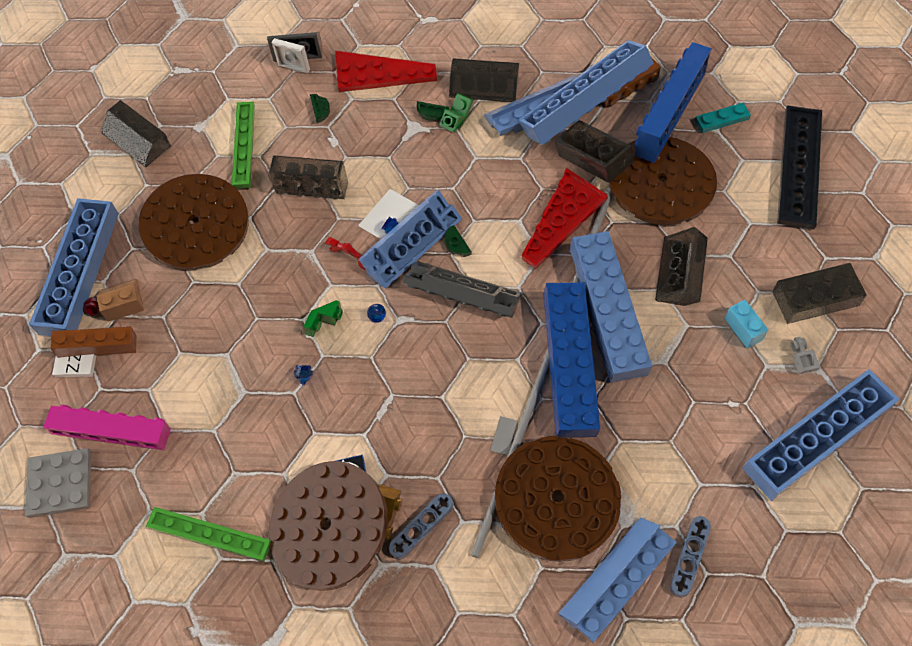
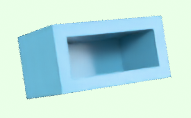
(746, 323)

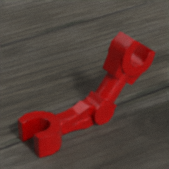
(336, 246)

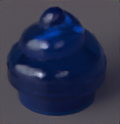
(389, 224)
(376, 313)
(302, 373)

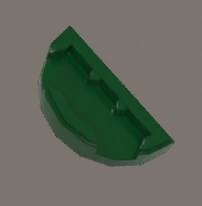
(320, 106)
(430, 111)
(455, 243)

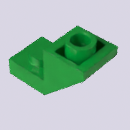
(457, 114)
(327, 313)

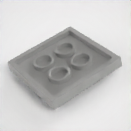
(58, 483)

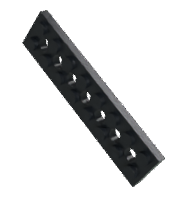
(809, 173)

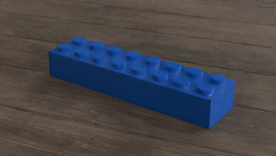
(671, 102)
(571, 361)

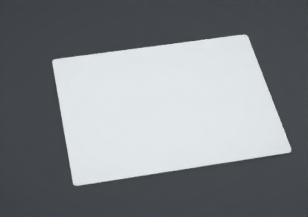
(390, 205)

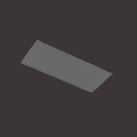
(503, 435)

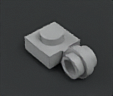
(804, 360)

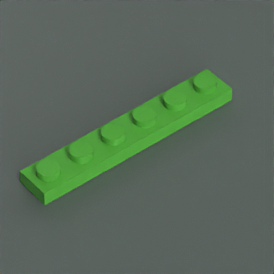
(243, 145)
(209, 534)

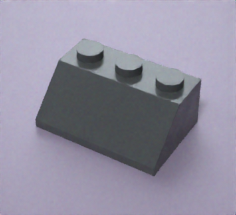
(311, 42)

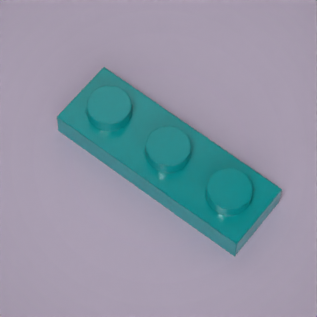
(722, 117)

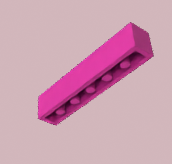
(107, 427)

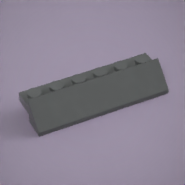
(463, 289)

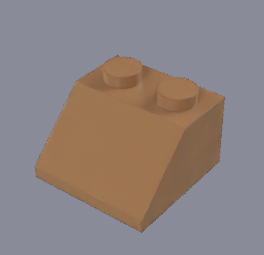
(120, 300)

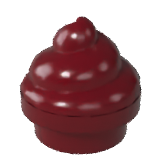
(91, 306)

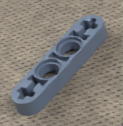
(419, 524)
(693, 557)

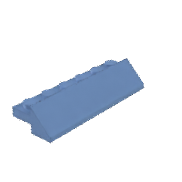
(506, 117)
(409, 239)
(617, 579)

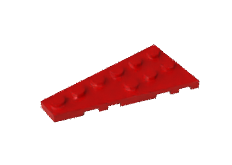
(369, 71)
(566, 211)

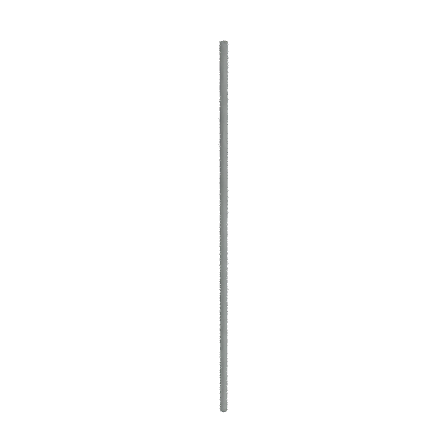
(531, 403)

